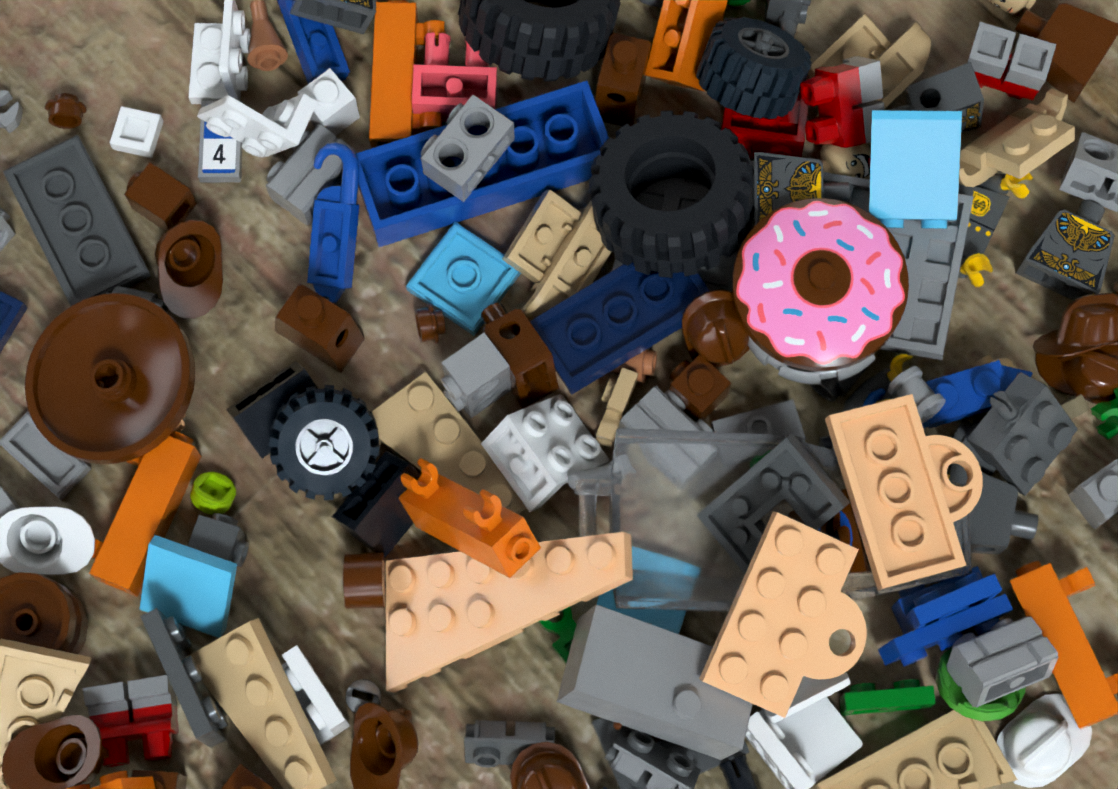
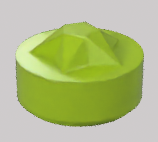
(213, 493)

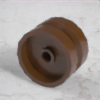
(54, 609)

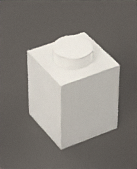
(335, 104)

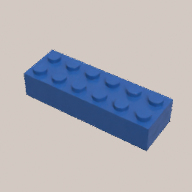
(551, 150)

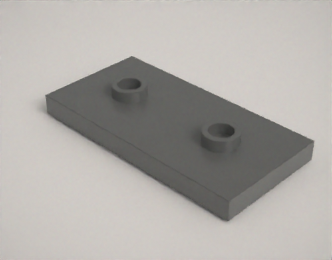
(76, 222)

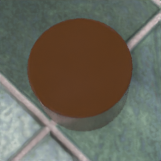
(364, 580)

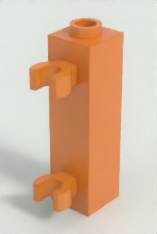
(394, 56)
(145, 512)
(468, 520)
(1077, 669)

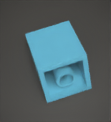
(915, 167)

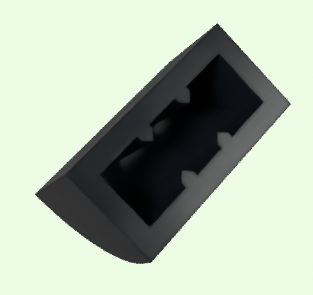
(259, 408)
(374, 510)

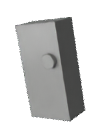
(650, 684)

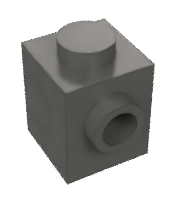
(220, 538)

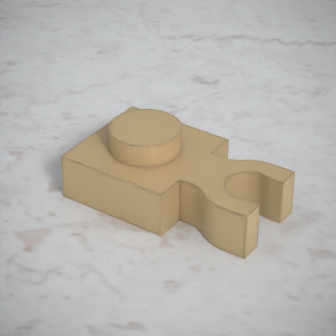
(618, 396)

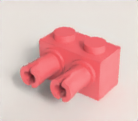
(443, 87)

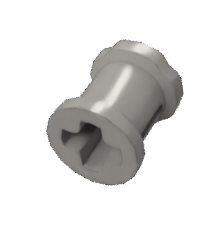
(911, 382)

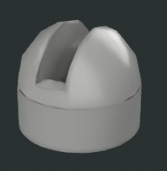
(364, 686)

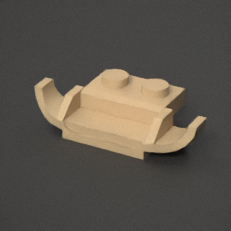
(899, 61)
(1018, 142)
(557, 252)

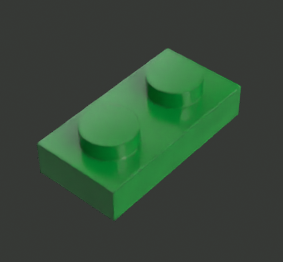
(905, 696)

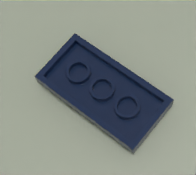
(614, 321)

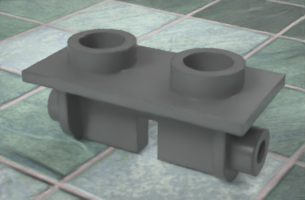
(489, 746)
(638, 752)

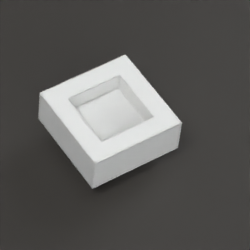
(136, 132)

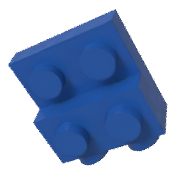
(927, 605)

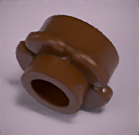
(65, 111)
(430, 323)

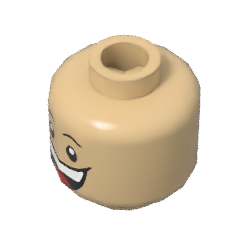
(847, 161)

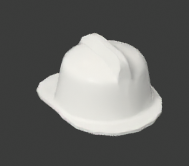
(45, 540)
(1043, 741)

